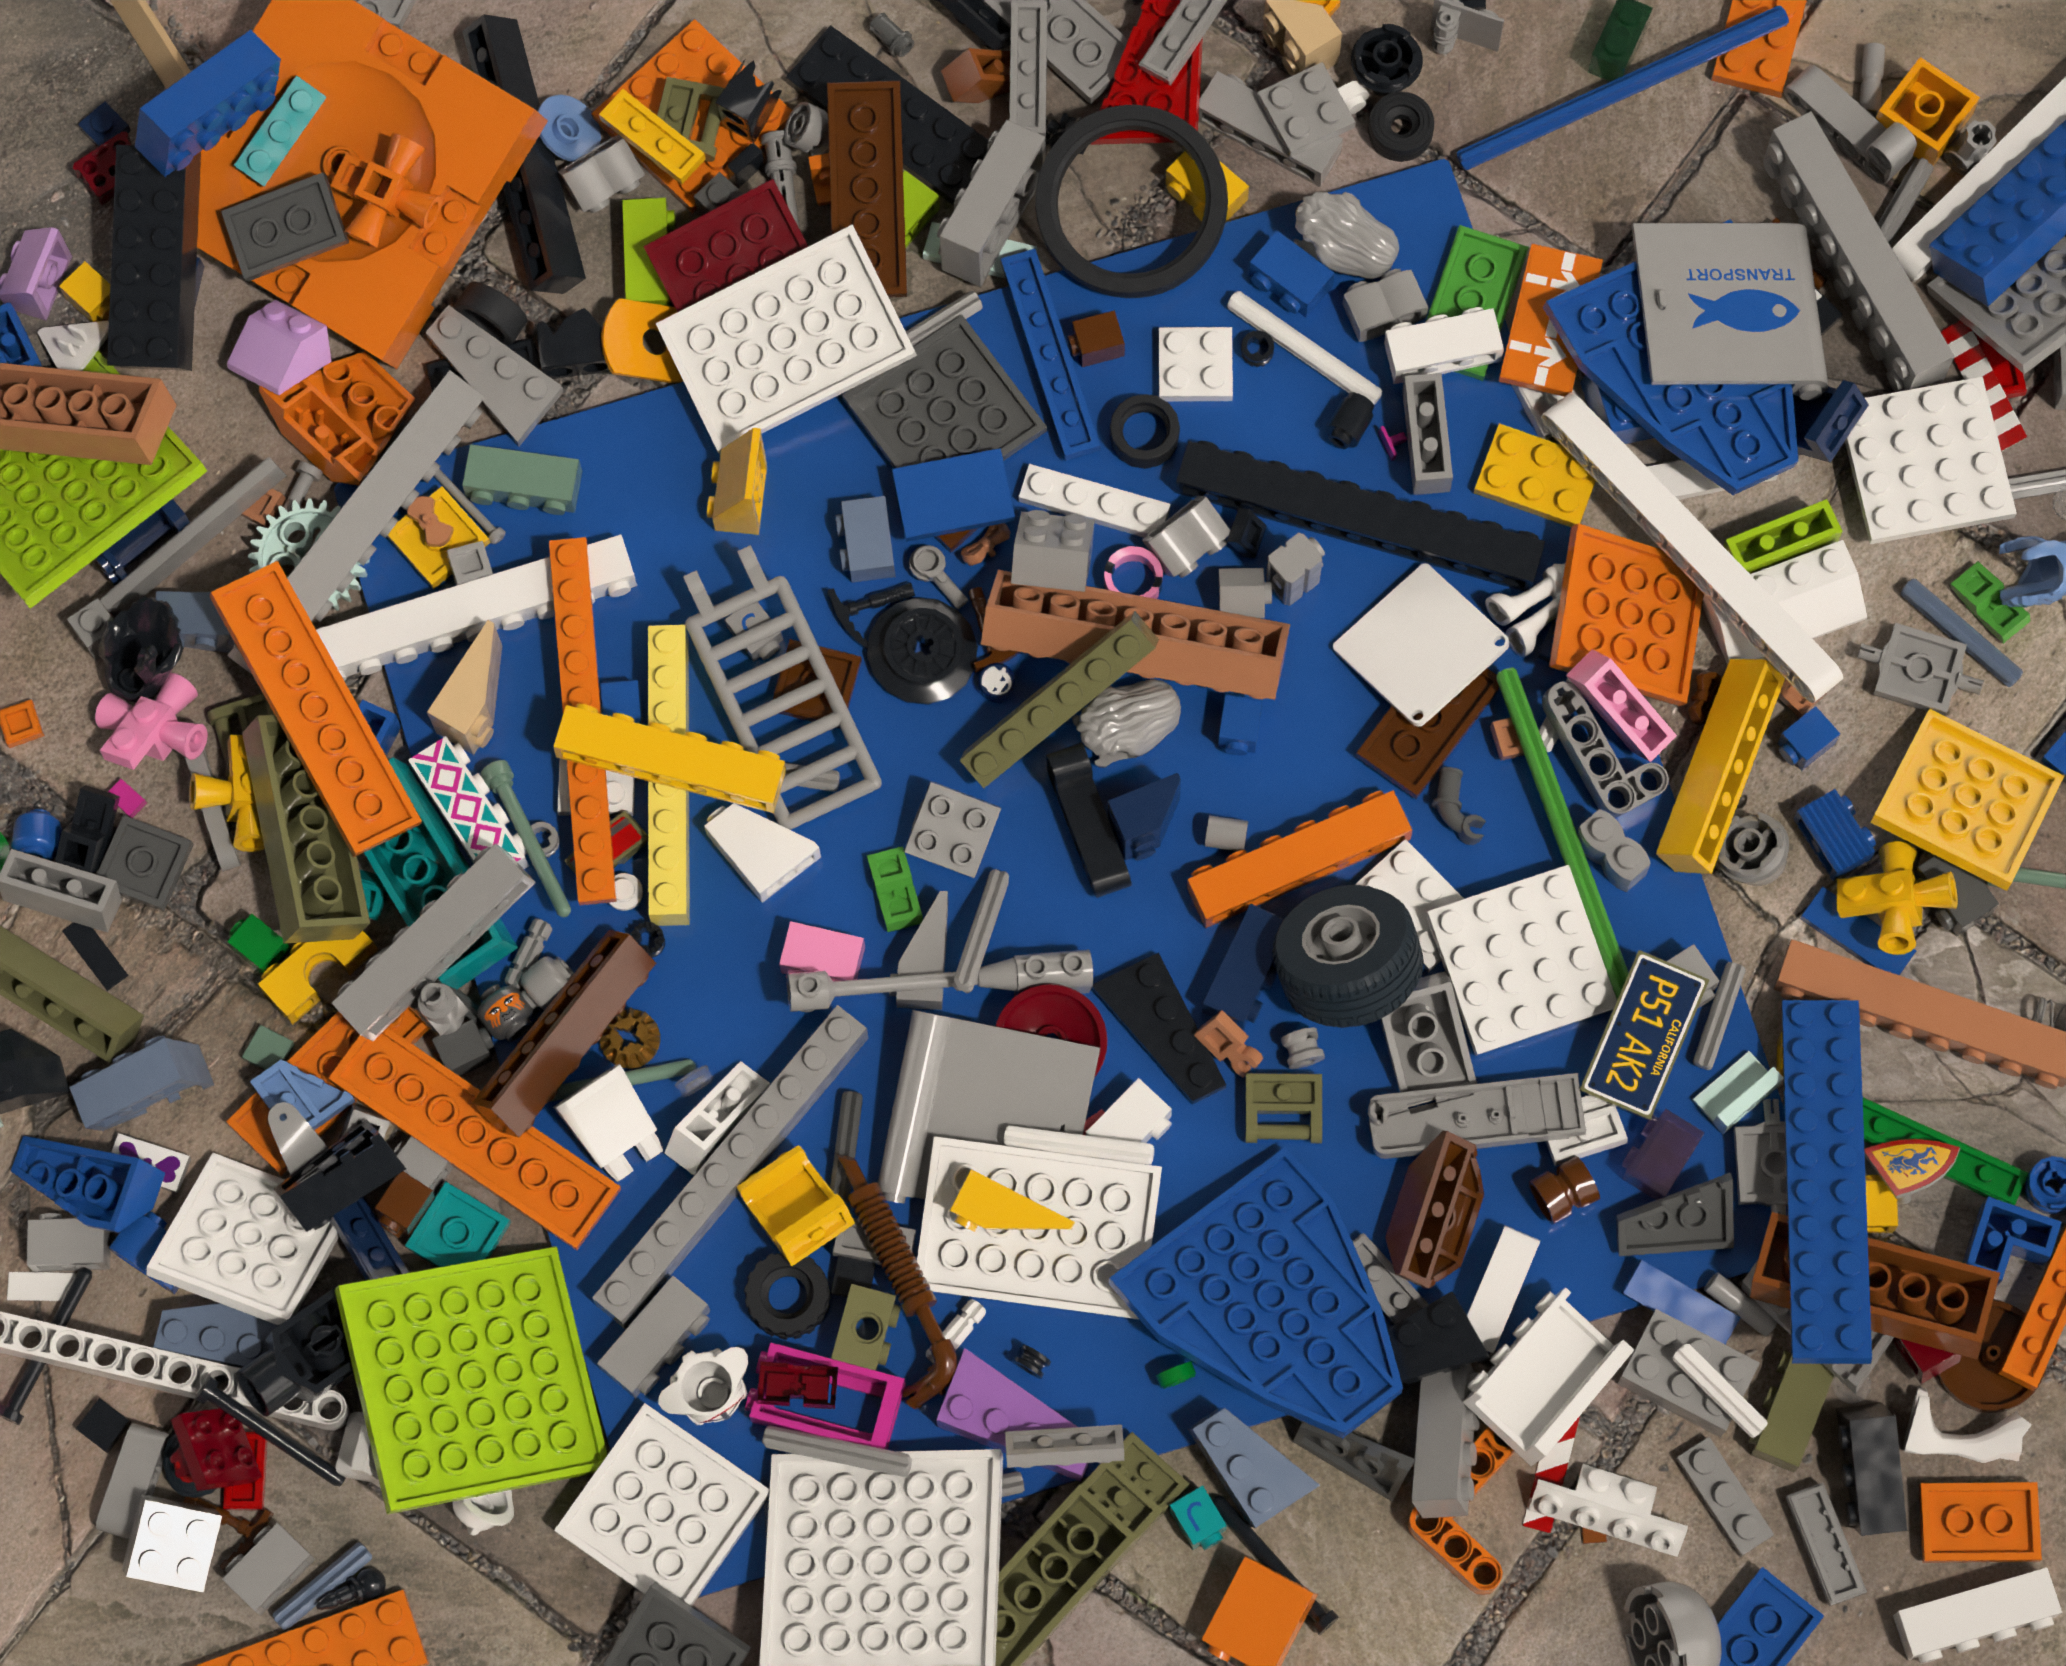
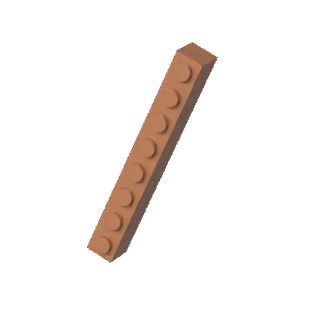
(1927, 1014)

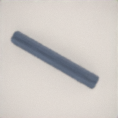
(1961, 632)

